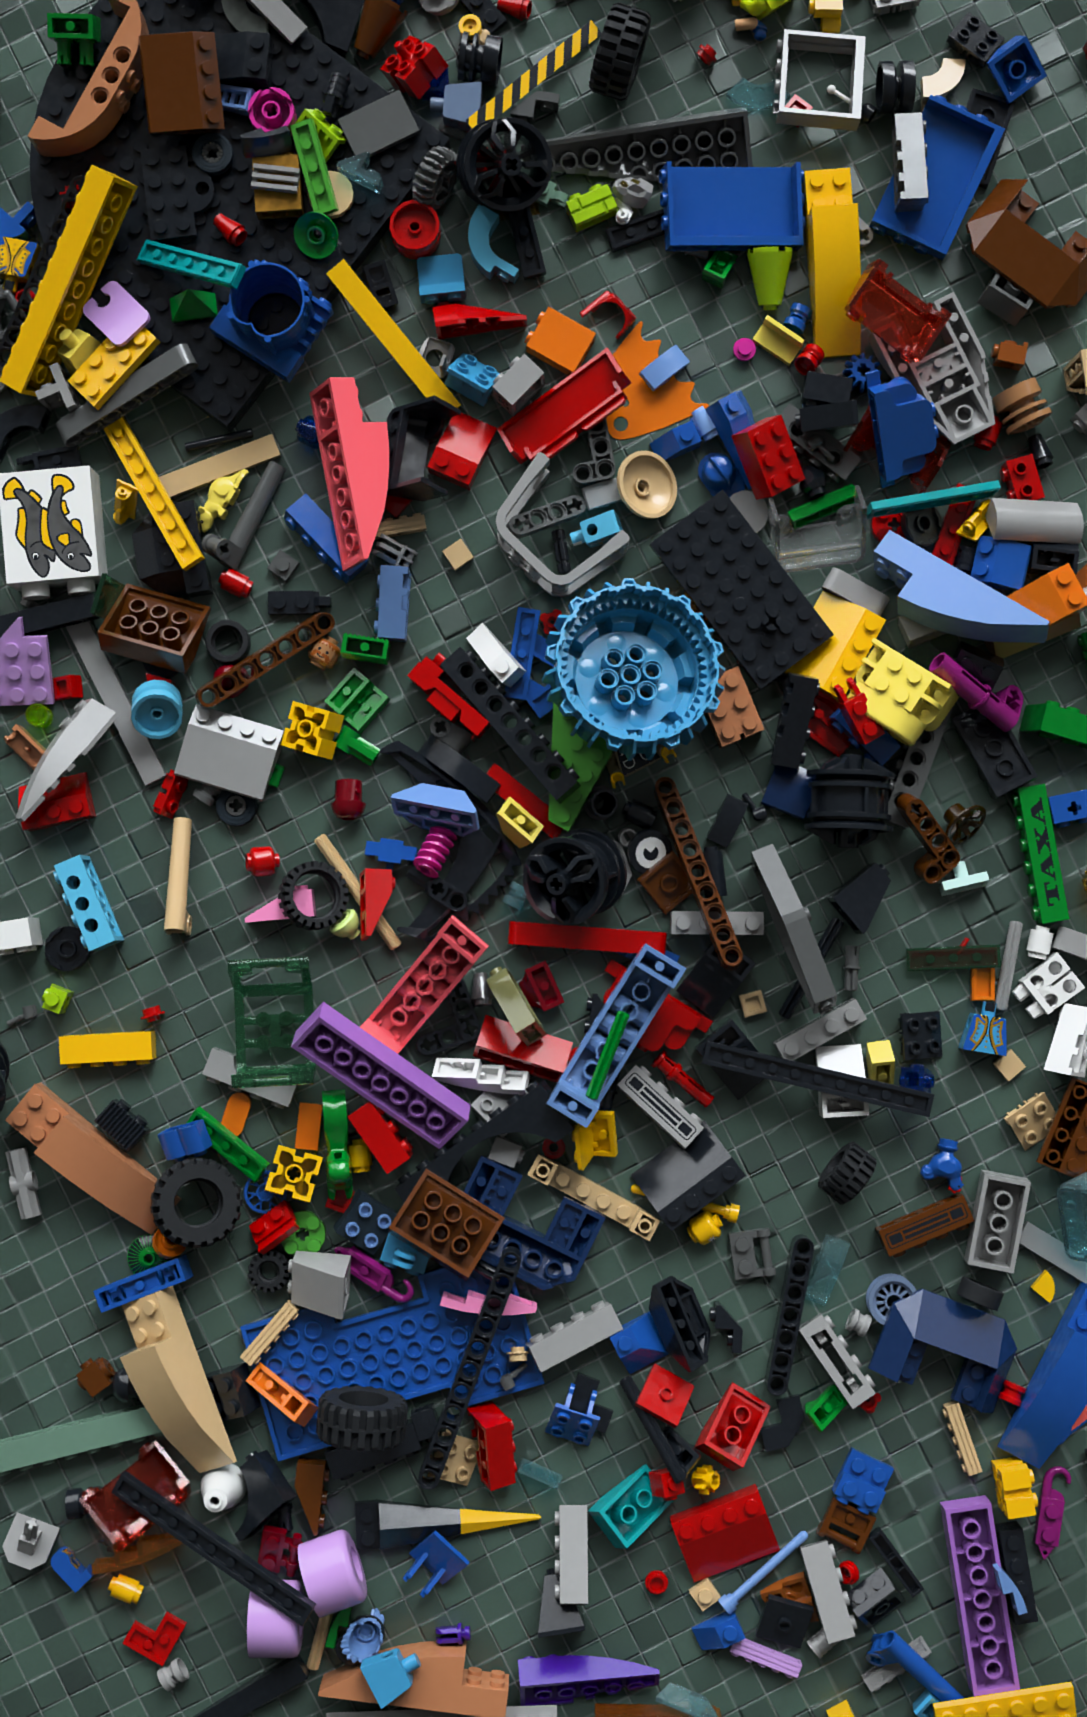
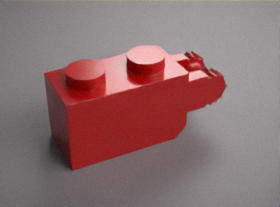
(854, 712)

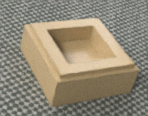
(458, 554)
(752, 1003)
(1009, 1065)

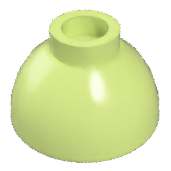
(347, 925)

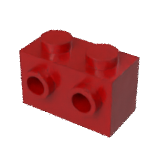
(1022, 479)

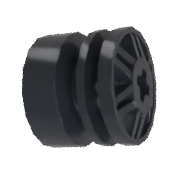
(479, 58)

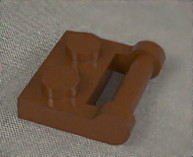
(850, 1519)

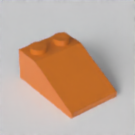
(1053, 595)

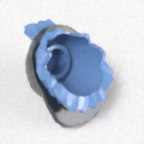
(361, 1638)

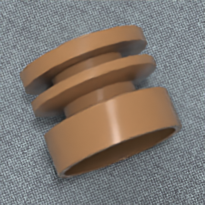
(1021, 406)

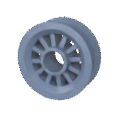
(878, 1284)

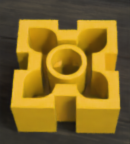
(312, 730)
(286, 1161)
(1014, 1487)

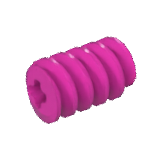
(433, 849)

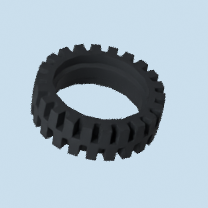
(289, 906)

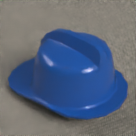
(720, 474)

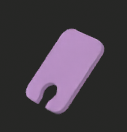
(120, 318)

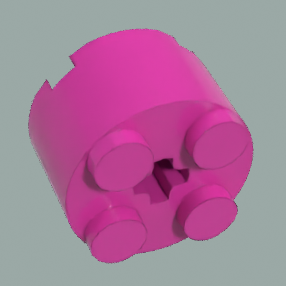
(267, 104)

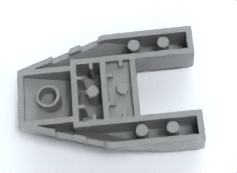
(949, 377)

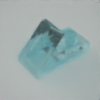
(355, 170)

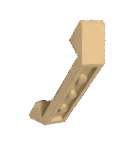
(594, 1195)

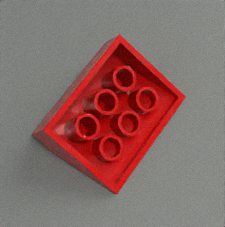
(724, 1533)

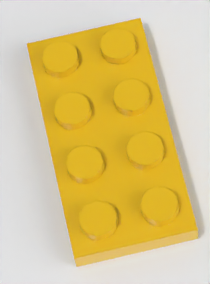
(111, 366)

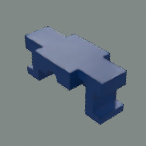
(390, 851)

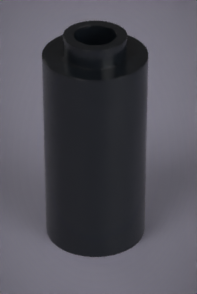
(716, 866)

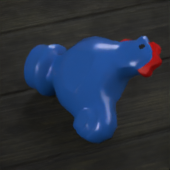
(945, 1165)

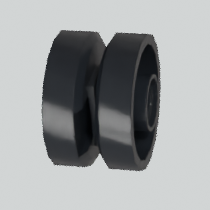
(895, 86)

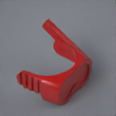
(611, 297)

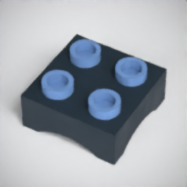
(365, 1222)

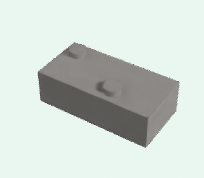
(997, 1221)

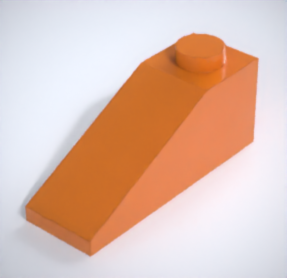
(282, 1394)

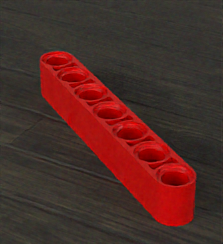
(584, 937)

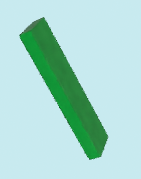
(231, 1146)

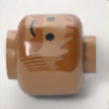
(324, 653)

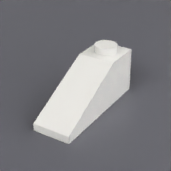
(496, 656)

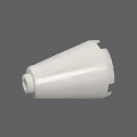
(222, 1488)

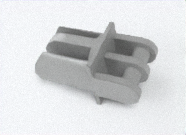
(396, 554)

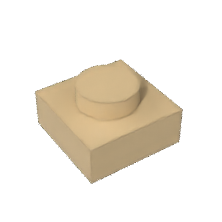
(704, 1593)

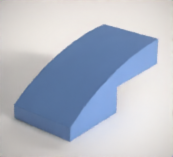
(664, 367)
(1007, 1586)

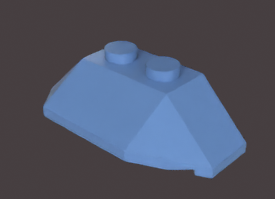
(436, 806)

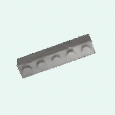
(878, 1676)

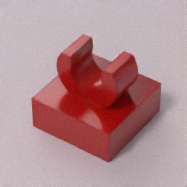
(434, 665)

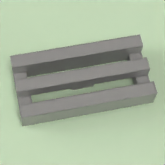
(278, 178)

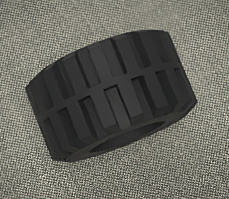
(847, 1173)

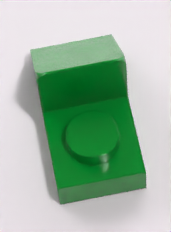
(718, 268)
(825, 1407)

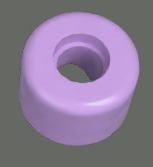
(332, 1572)
(270, 1631)

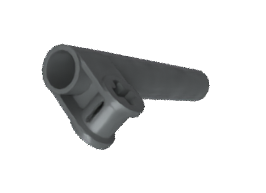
(231, 551)

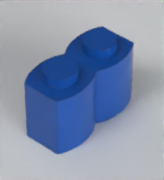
(185, 1140)

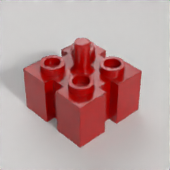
(413, 66)

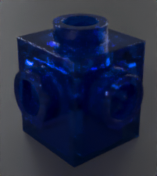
(910, 1076)

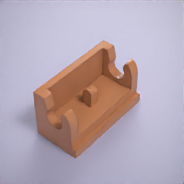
(25, 745)

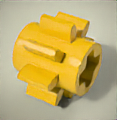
(705, 1479)

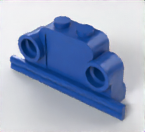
(900, 425)

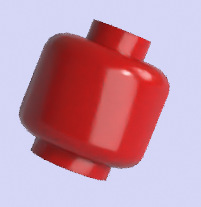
(262, 861)

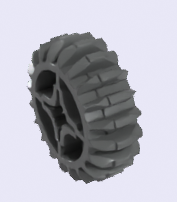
(435, 177)

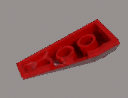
(464, 320)

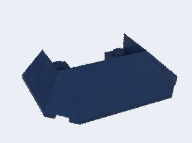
(546, 1257)
(955, 1328)

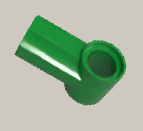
(352, 743)

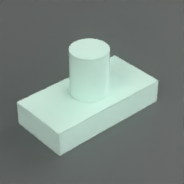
(963, 880)

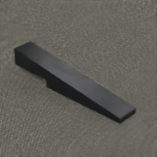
(259, 1690)

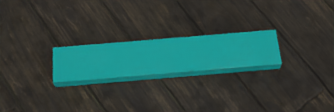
(191, 264)
(932, 499)

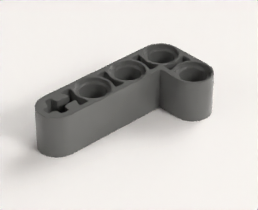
(598, 460)

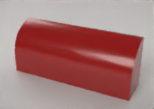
(502, 1046)

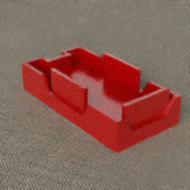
(448, 702)

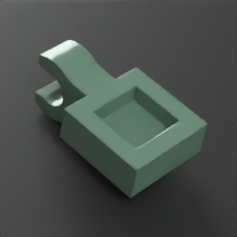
(551, 195)

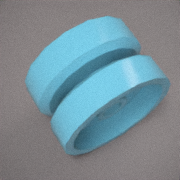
(156, 709)

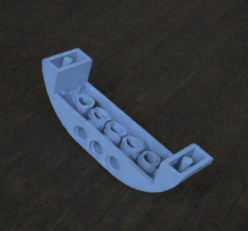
(638, 994)

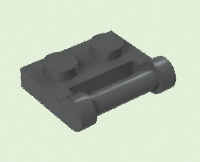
(744, 1254)

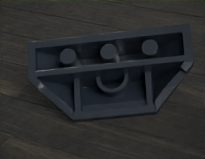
(156, 560)
(680, 1322)

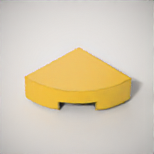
(1044, 1286)

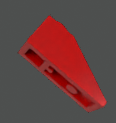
(375, 891)

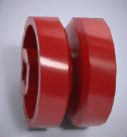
(418, 217)

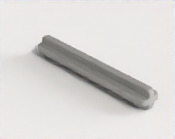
(1008, 965)

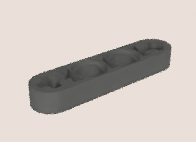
(545, 515)

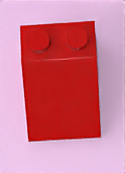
(461, 450)
(733, 1427)

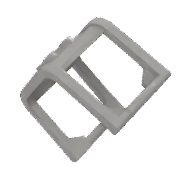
(521, 556)

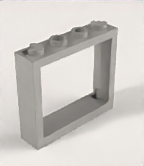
(825, 43)

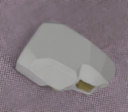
(633, 191)

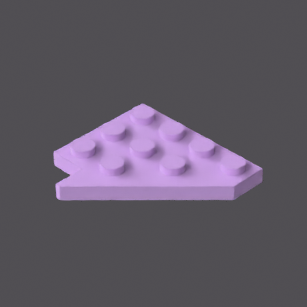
(25, 668)

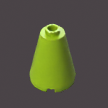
(769, 274)

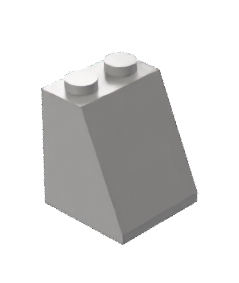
(320, 1282)

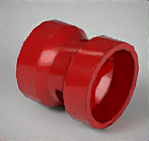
(809, 359)

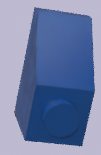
(677, 441)
(719, 1632)

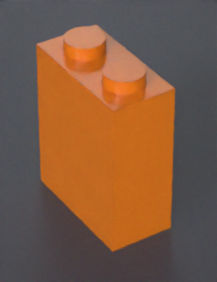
(559, 341)

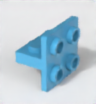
(471, 378)

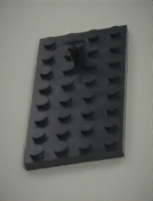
(741, 589)

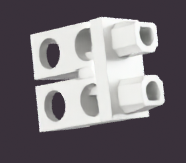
(1048, 986)

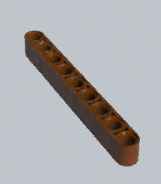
(697, 884)

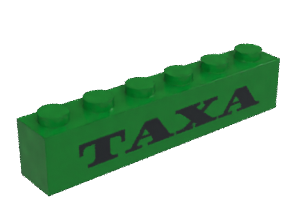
(1040, 854)

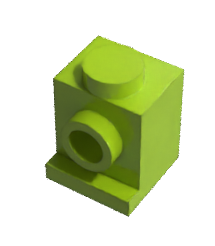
(56, 999)

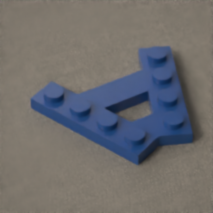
(524, 646)

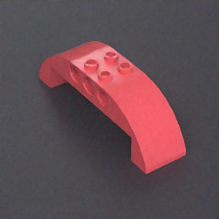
(425, 985)

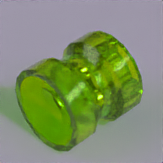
(35, 717)

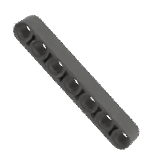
(135, 391)

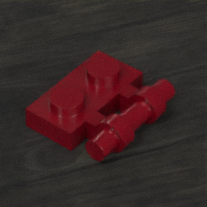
(272, 1549)

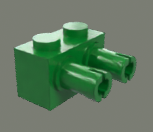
(70, 28)

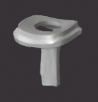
(445, 348)

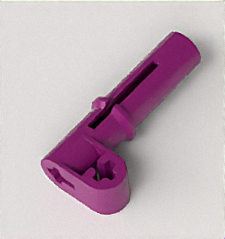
(1000, 708)

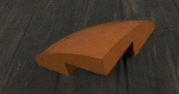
(794, 1588)

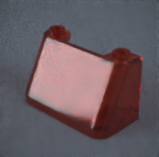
(895, 313)
(116, 1519)

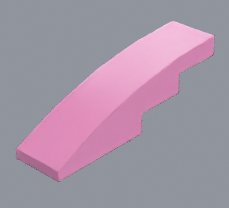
(473, 1301)

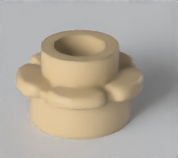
(517, 1354)

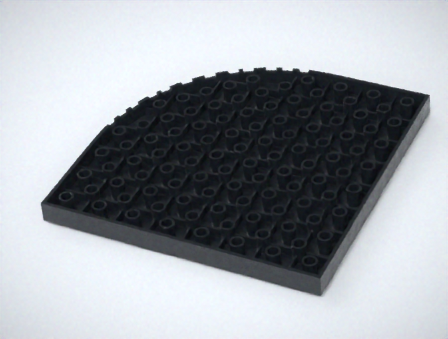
(225, 378)

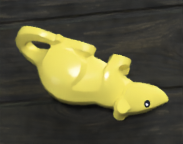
(221, 493)

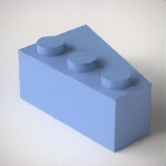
(393, 603)

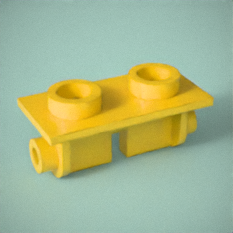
(125, 502)
(976, 524)

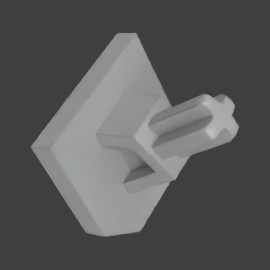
(29, 1542)

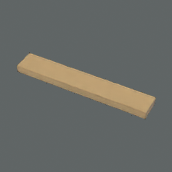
(220, 466)

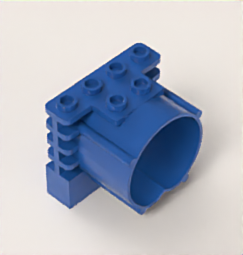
(278, 352)

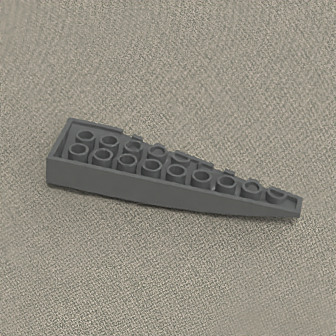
(644, 148)

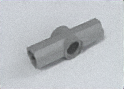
(23, 1183)

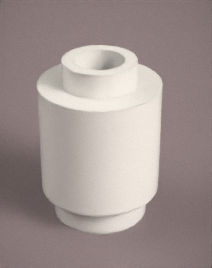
(1039, 942)

